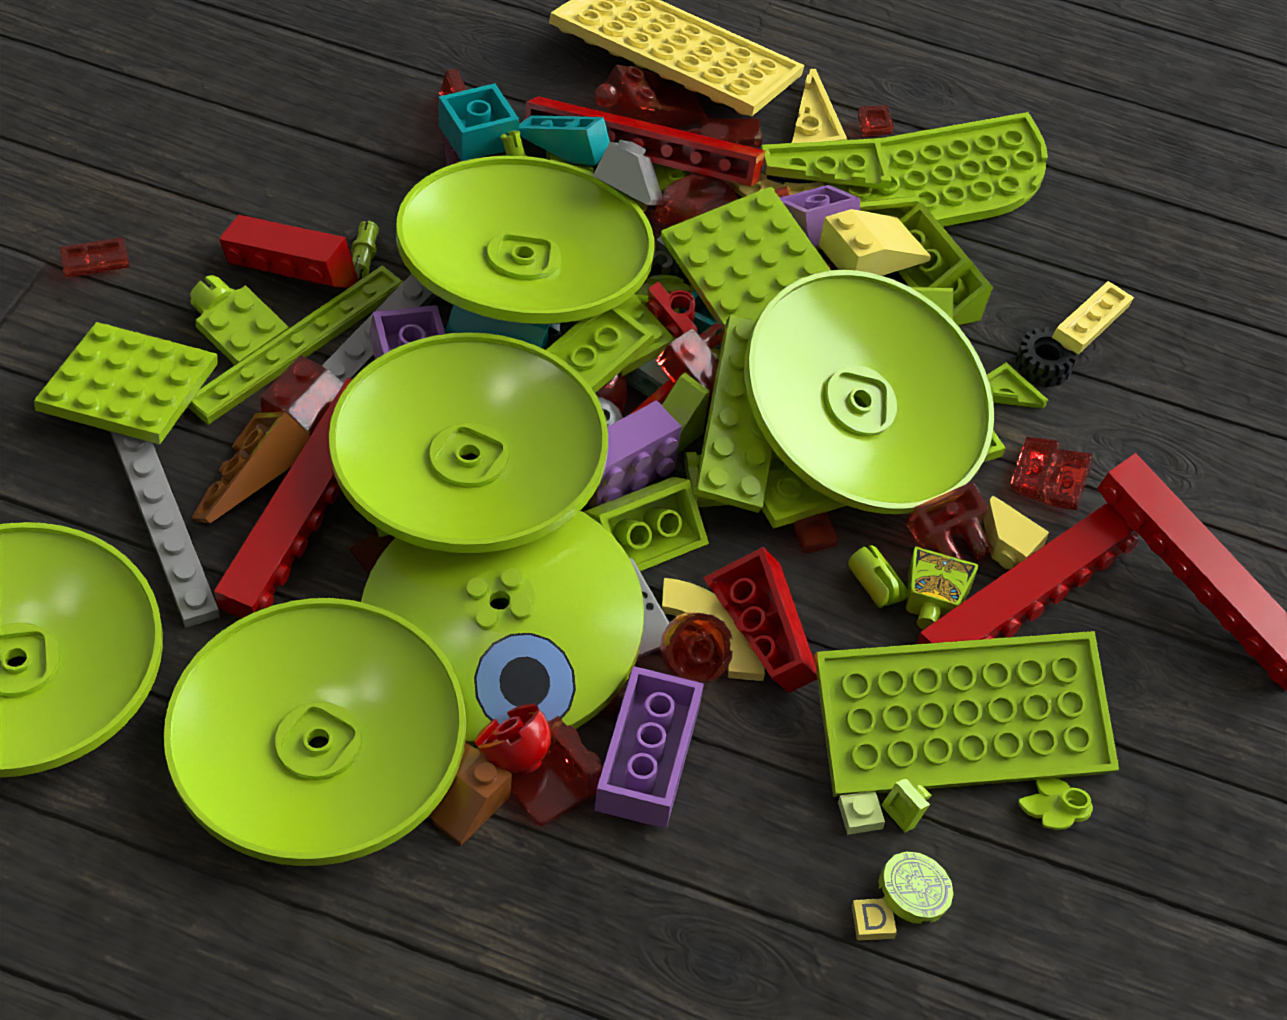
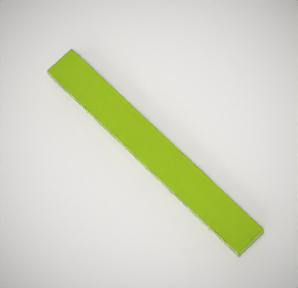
(301, 339)

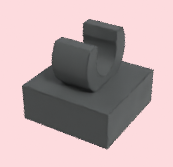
(665, 259)

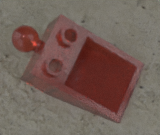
(649, 98)

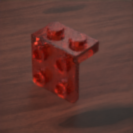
(564, 778)

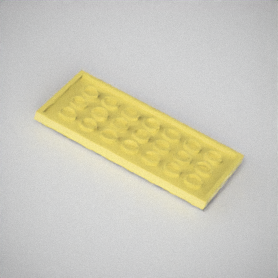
(682, 49)

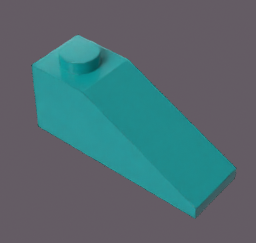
(568, 137)

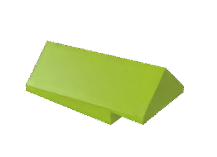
(947, 267)

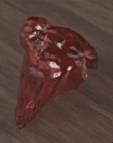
(692, 197)

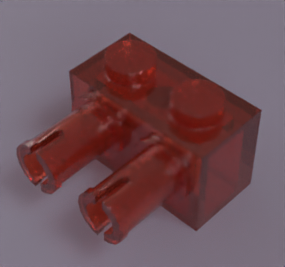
(693, 356)
(948, 515)

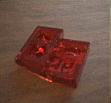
(1051, 473)

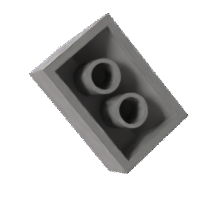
(629, 171)

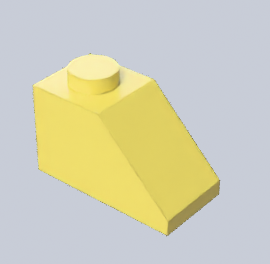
(1011, 534)

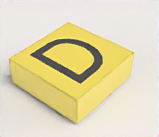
(873, 920)

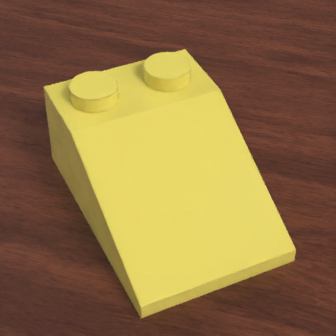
(870, 243)

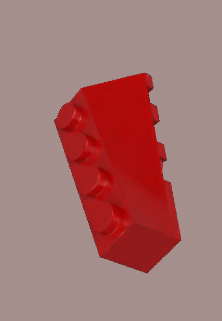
(289, 251)
(764, 612)

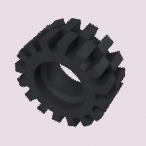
(1043, 369)

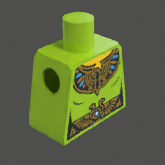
(937, 585)

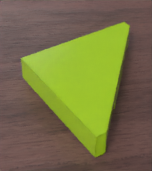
(1012, 389)

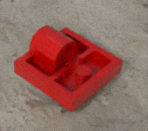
(662, 306)

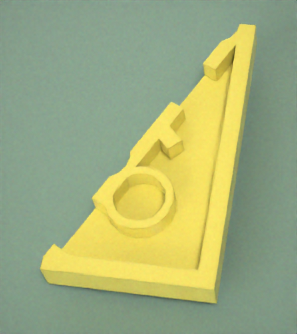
(816, 114)

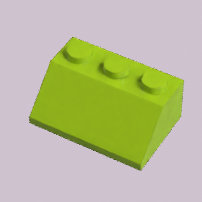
(654, 522)

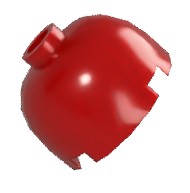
(518, 741)

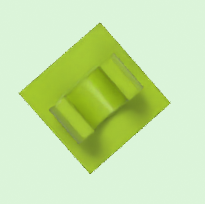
(906, 804)

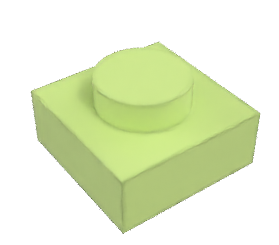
(861, 812)

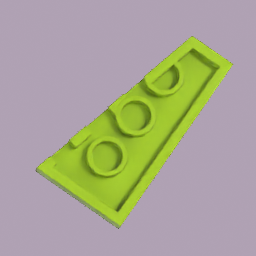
(840, 162)

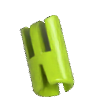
(877, 577)

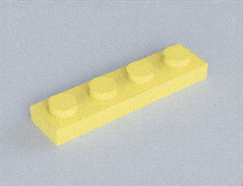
(1092, 317)

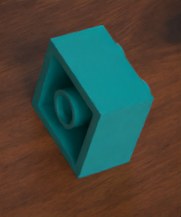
(476, 121)

